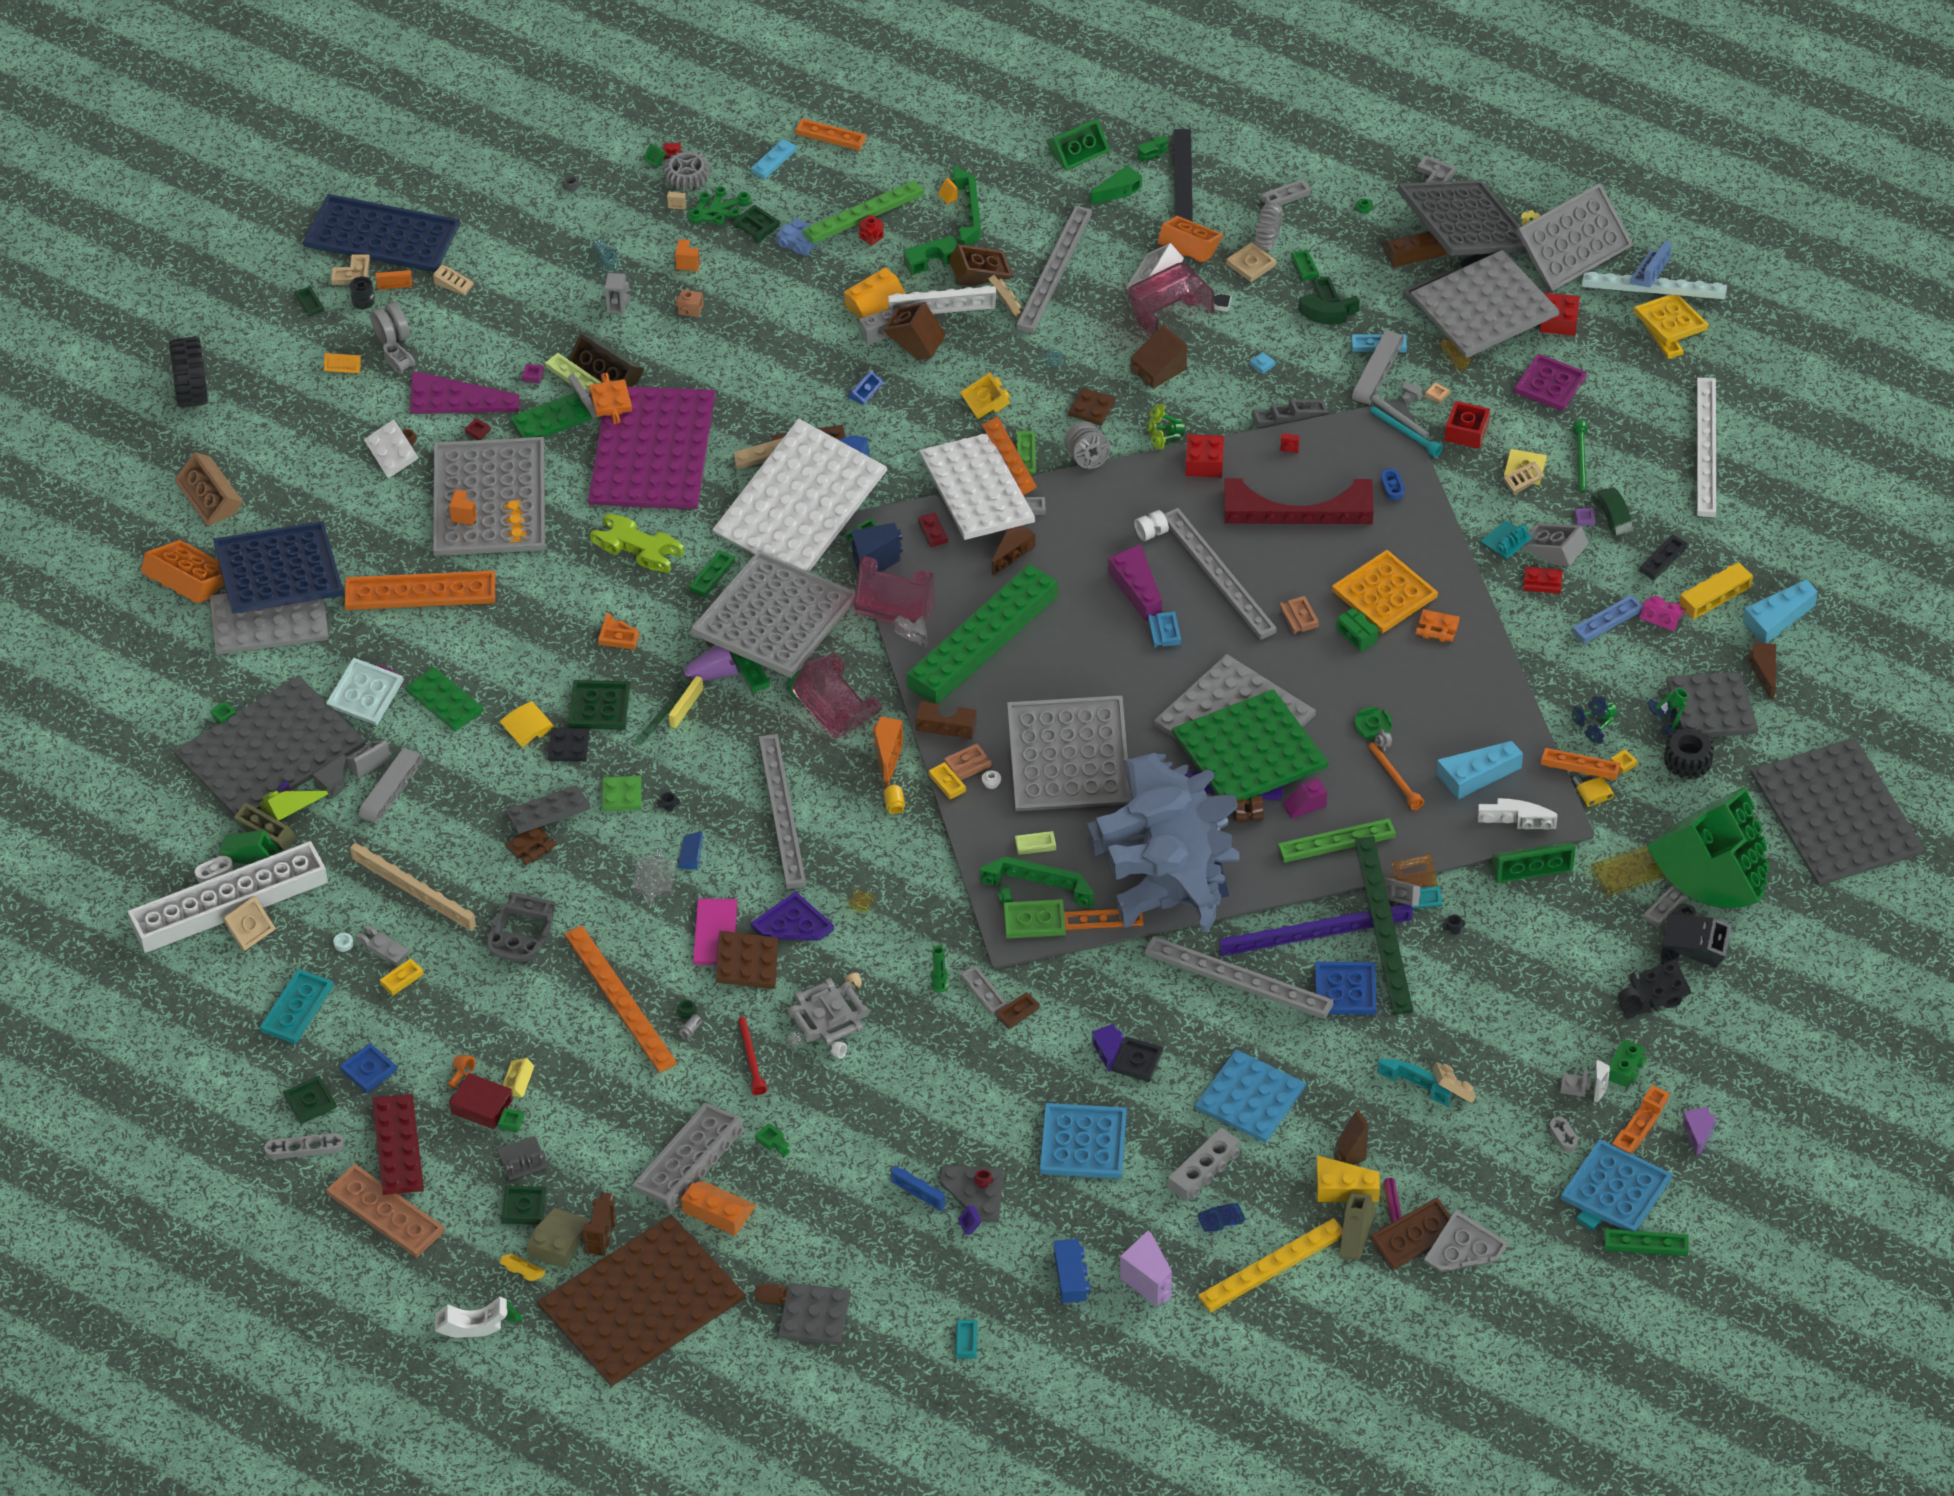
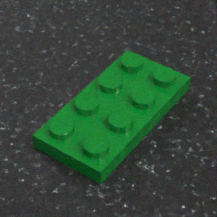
(551, 417)
(444, 699)

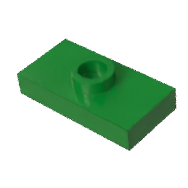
(1305, 265)

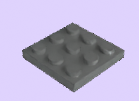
(814, 1314)

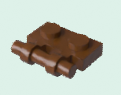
(527, 841)

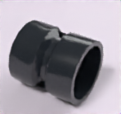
(362, 292)

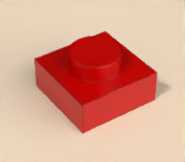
(671, 149)
(1290, 443)

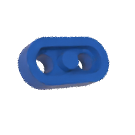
(1394, 488)

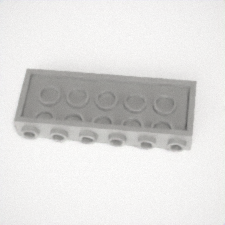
(689, 1155)

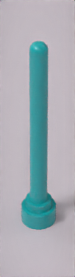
(1433, 448)

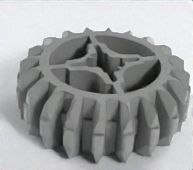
(687, 174)
(1268, 226)

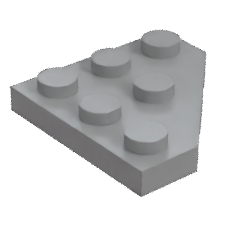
(1464, 1245)

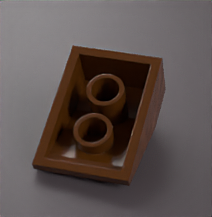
(977, 264)

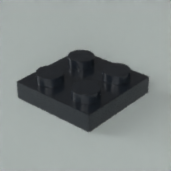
(569, 744)
(1137, 1059)

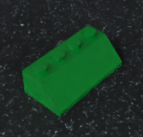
(1533, 861)

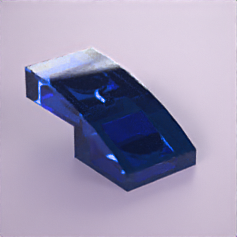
(1217, 1217)

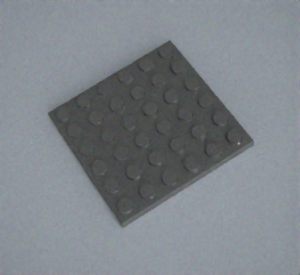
(1463, 216)

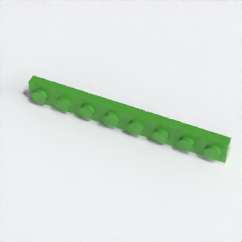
(854, 215)

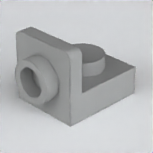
(1575, 1084)

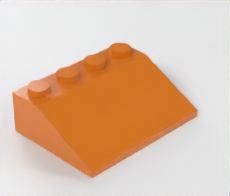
(184, 570)

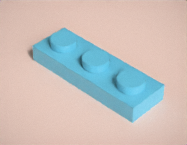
(773, 159)
(1369, 342)

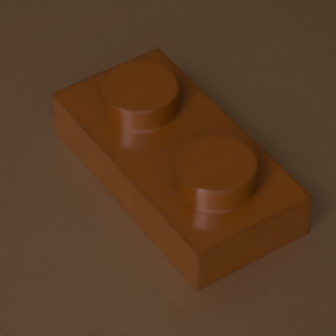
(1017, 1010)

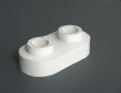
(213, 868)

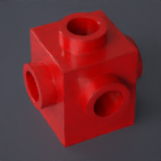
(871, 230)

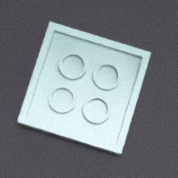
(365, 691)

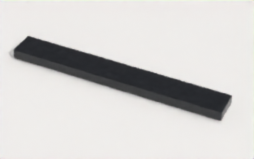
(1183, 174)

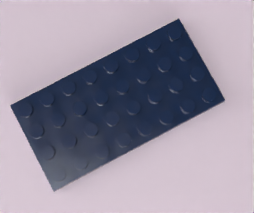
(382, 232)

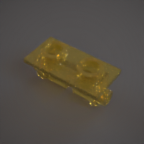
(1455, 355)

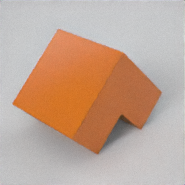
(686, 257)
(462, 509)

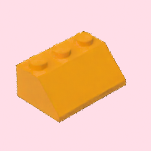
(872, 293)

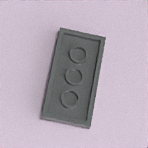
(547, 809)

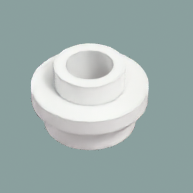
(991, 779)

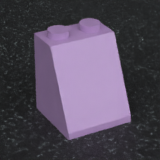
(1147, 1270)

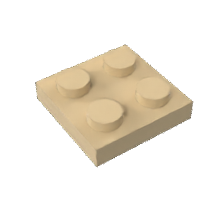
(1251, 262)
(1006, 296)
(248, 923)

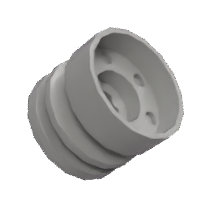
(1087, 445)

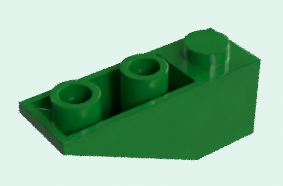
(1119, 185)

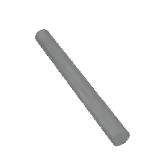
(1399, 416)

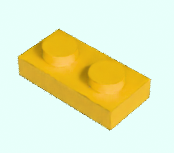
(947, 781)
(401, 977)
(517, 1264)

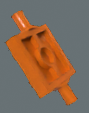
(610, 398)

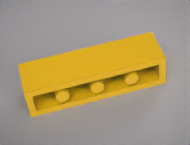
(1716, 590)

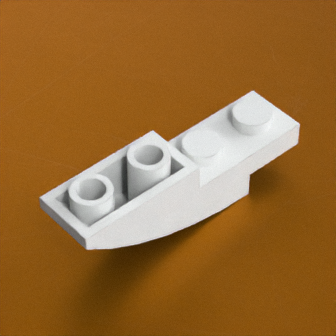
(1516, 811)

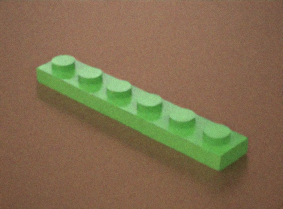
(1334, 840)

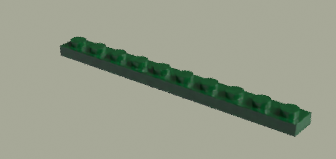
(1383, 925)

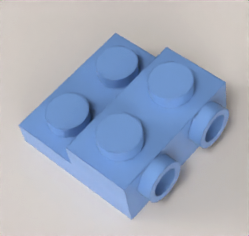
(792, 238)

